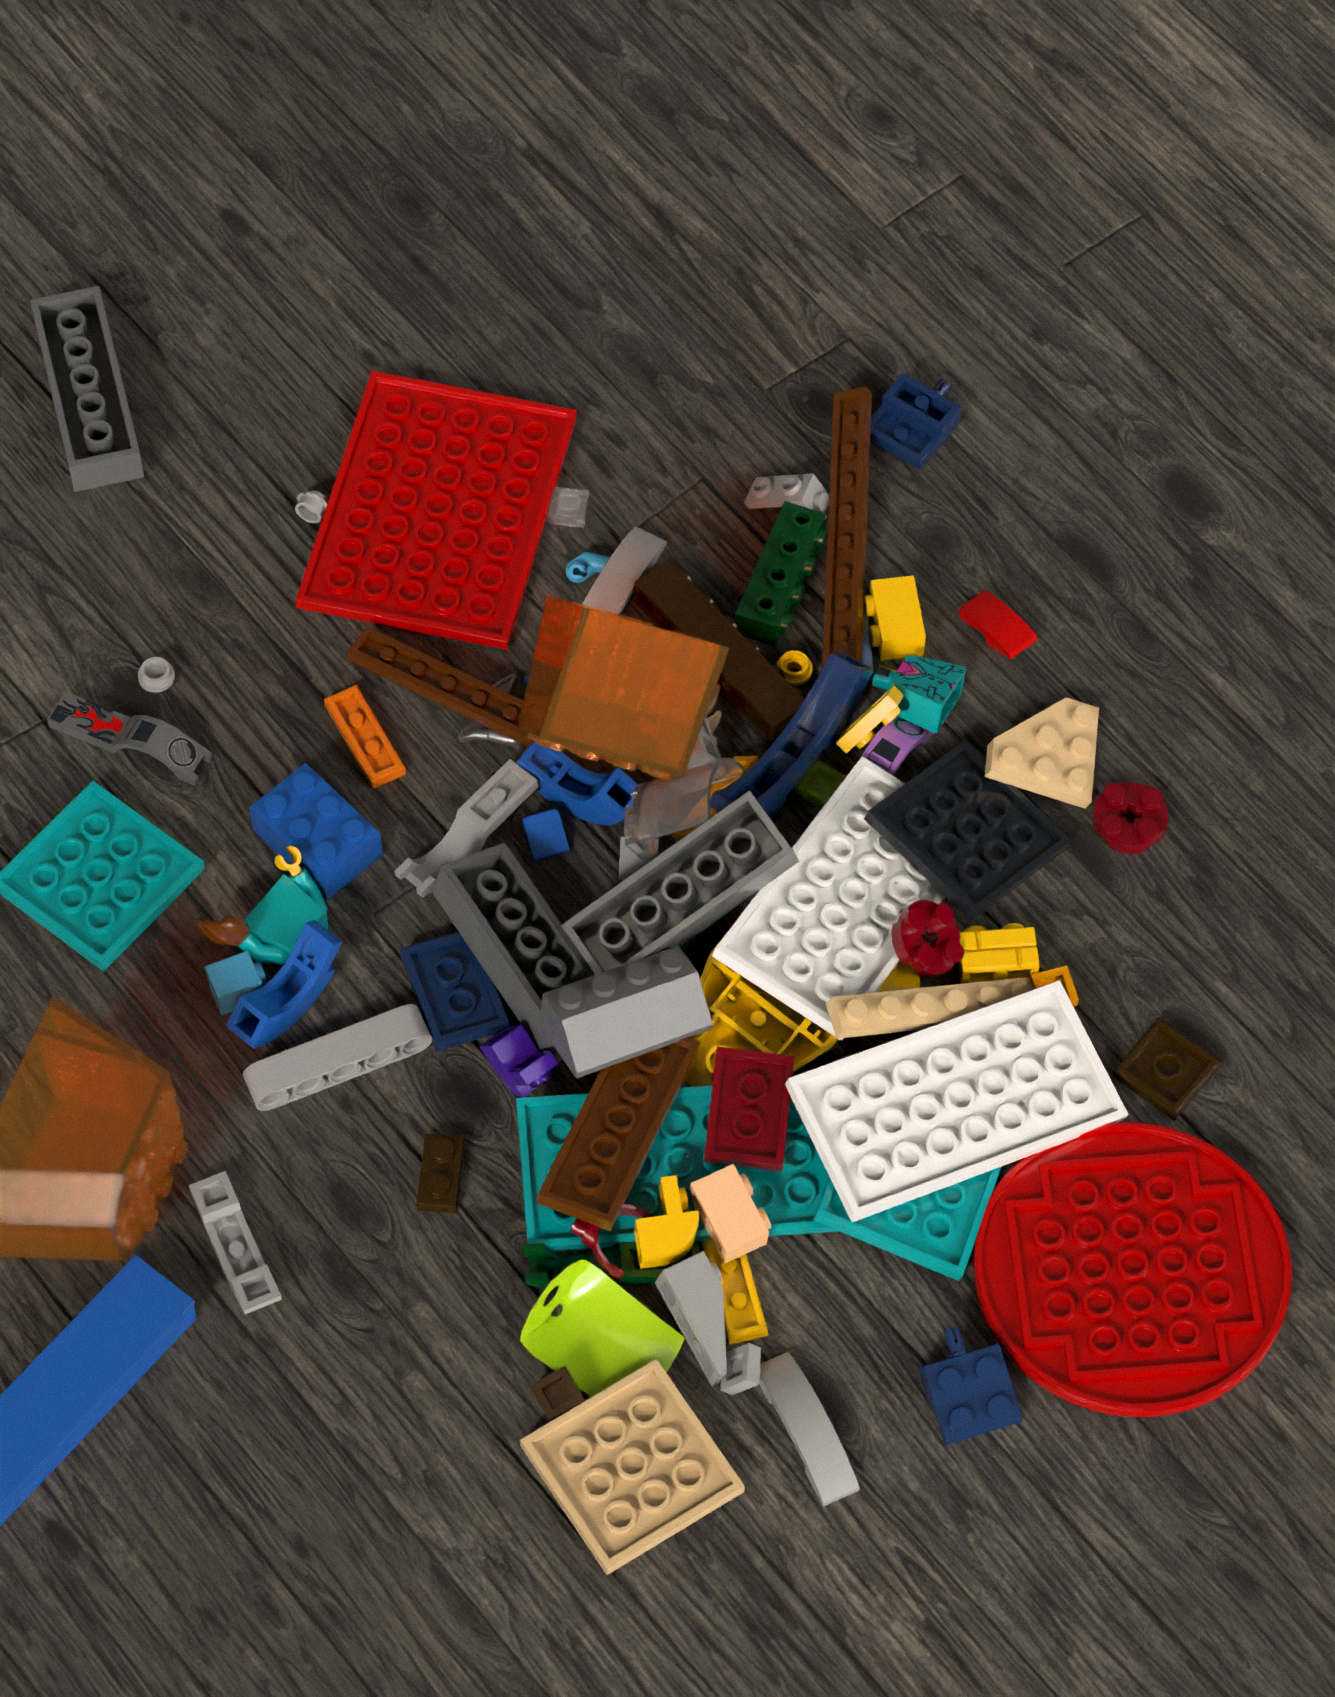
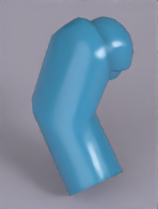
(585, 566)

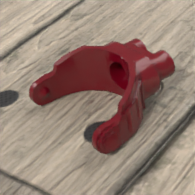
(590, 1232)

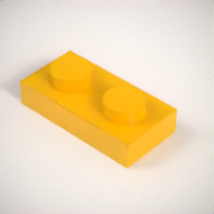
(883, 711)

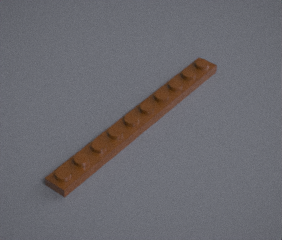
(847, 524)

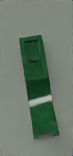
(546, 1264)

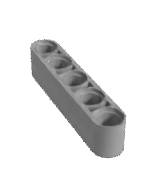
(337, 1057)

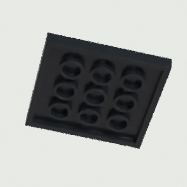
(967, 831)

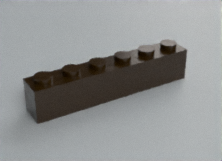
(746, 676)

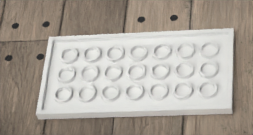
(831, 914)
(955, 1100)

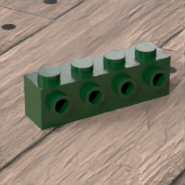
(780, 574)

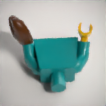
(277, 919)

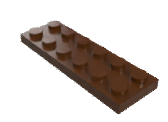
(615, 1134)

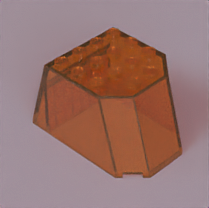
(618, 688)
(84, 1144)

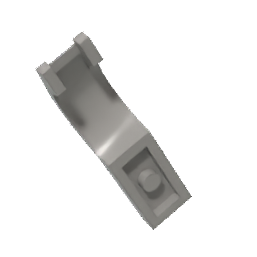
(472, 825)

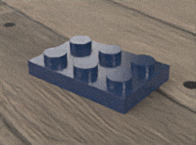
(453, 991)

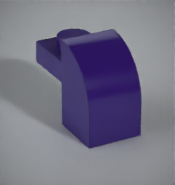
(518, 1060)

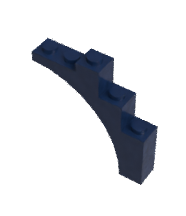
(811, 730)

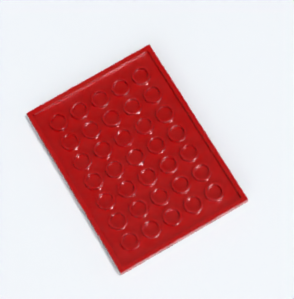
(437, 510)

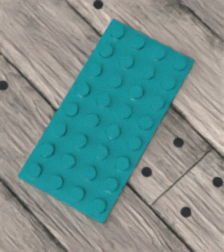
(678, 1150)

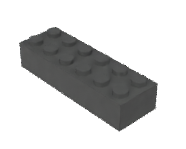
(87, 389)
(683, 888)
(510, 932)

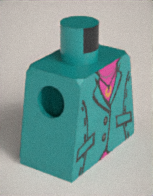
(928, 688)

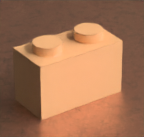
(730, 1213)

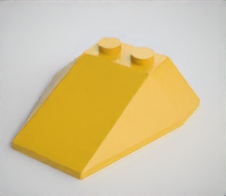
(752, 1021)

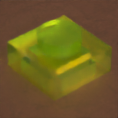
(819, 783)

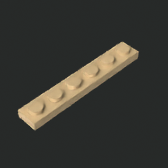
(916, 1007)

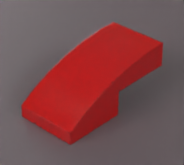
(999, 624)

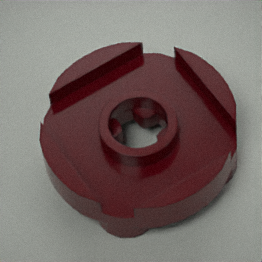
(1135, 798)
(944, 936)

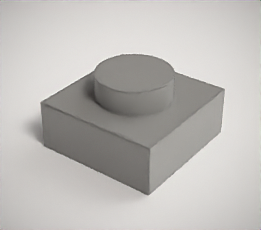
(742, 1369)

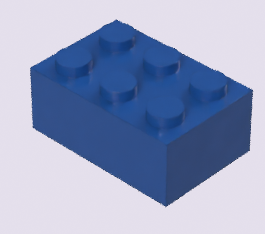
(321, 824)

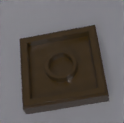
(1167, 1069)

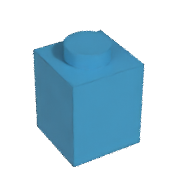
(233, 978)

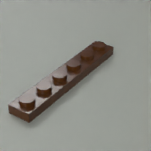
(439, 683)

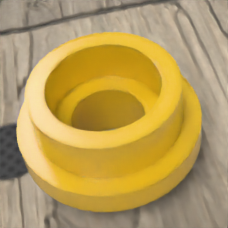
(799, 661)

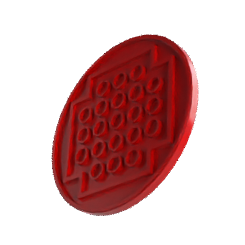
(1133, 1270)

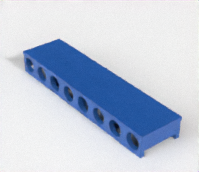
(85, 1375)

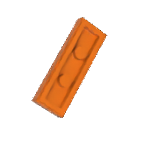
(364, 736)

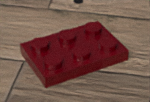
(748, 1109)

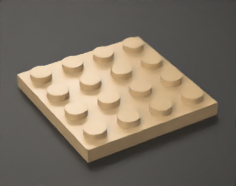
(632, 1466)

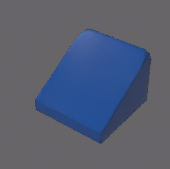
(545, 835)

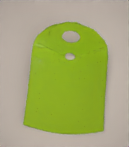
(600, 1331)

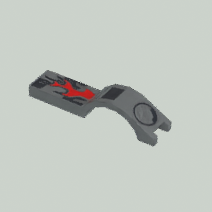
(140, 732)

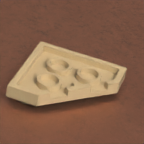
(1049, 753)

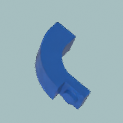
(578, 791)
(291, 992)

